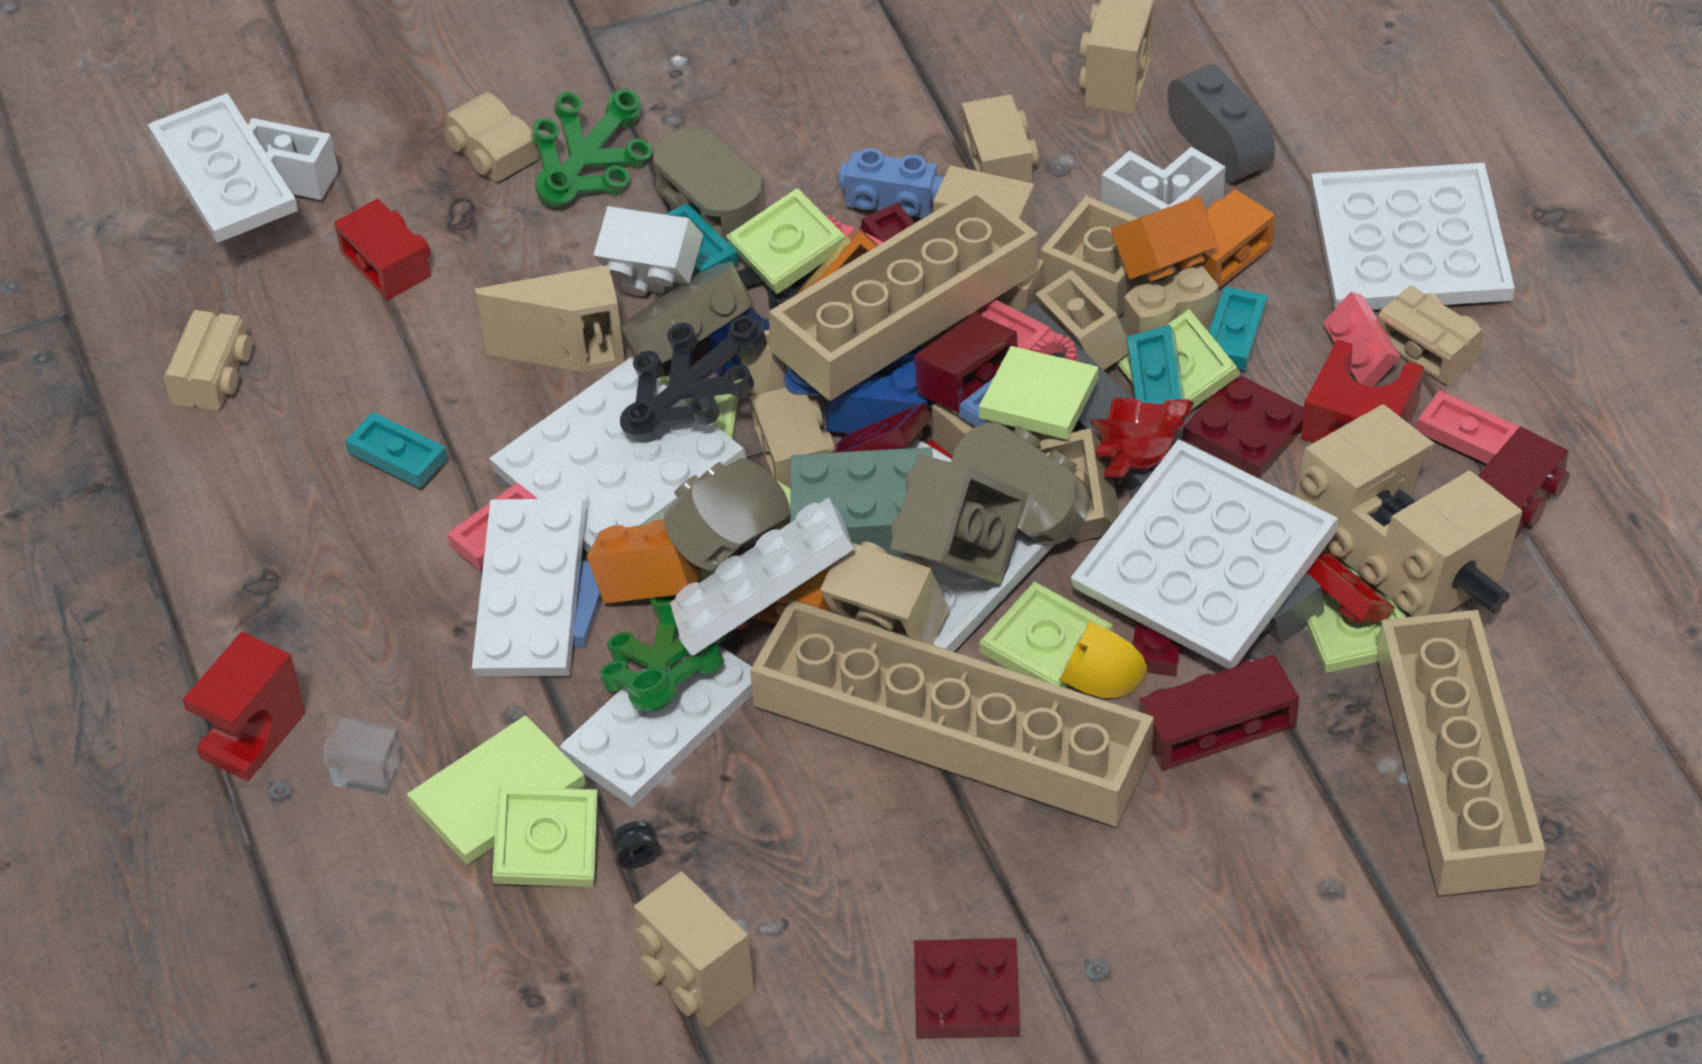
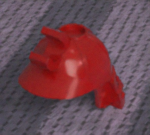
(1139, 433)

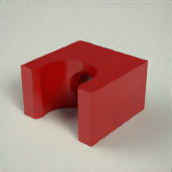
(1340, 400)
(250, 700)

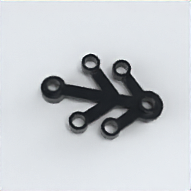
(650, 414)

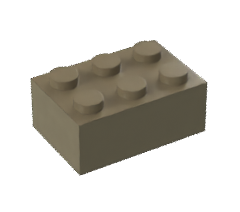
(958, 519)

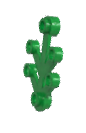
(587, 151)
(657, 685)

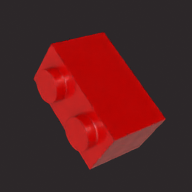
(383, 248)

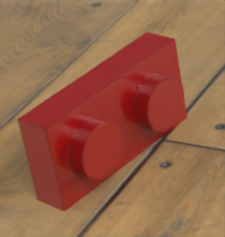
(1357, 598)

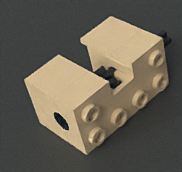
(1416, 552)

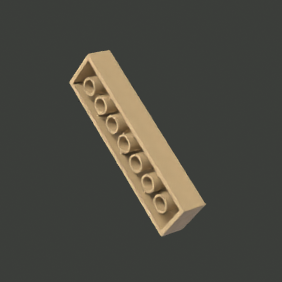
(953, 712)

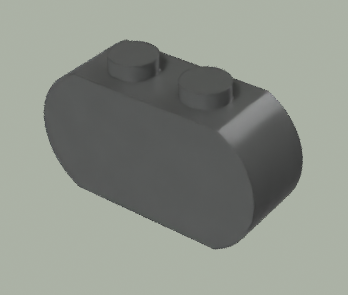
(1221, 122)

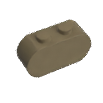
(709, 177)
(705, 303)
(1056, 496)
(724, 512)

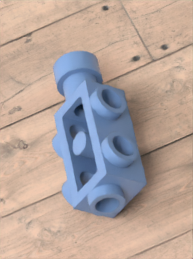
(881, 181)

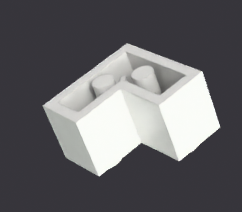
(300, 156)
(1144, 188)
(647, 249)

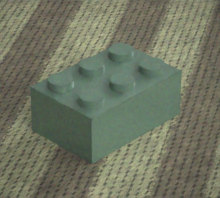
(862, 486)

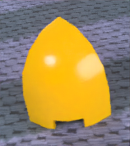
(1104, 664)

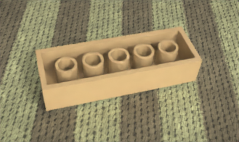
(902, 292)
(1459, 753)

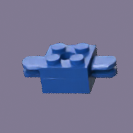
(871, 398)

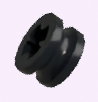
(635, 844)

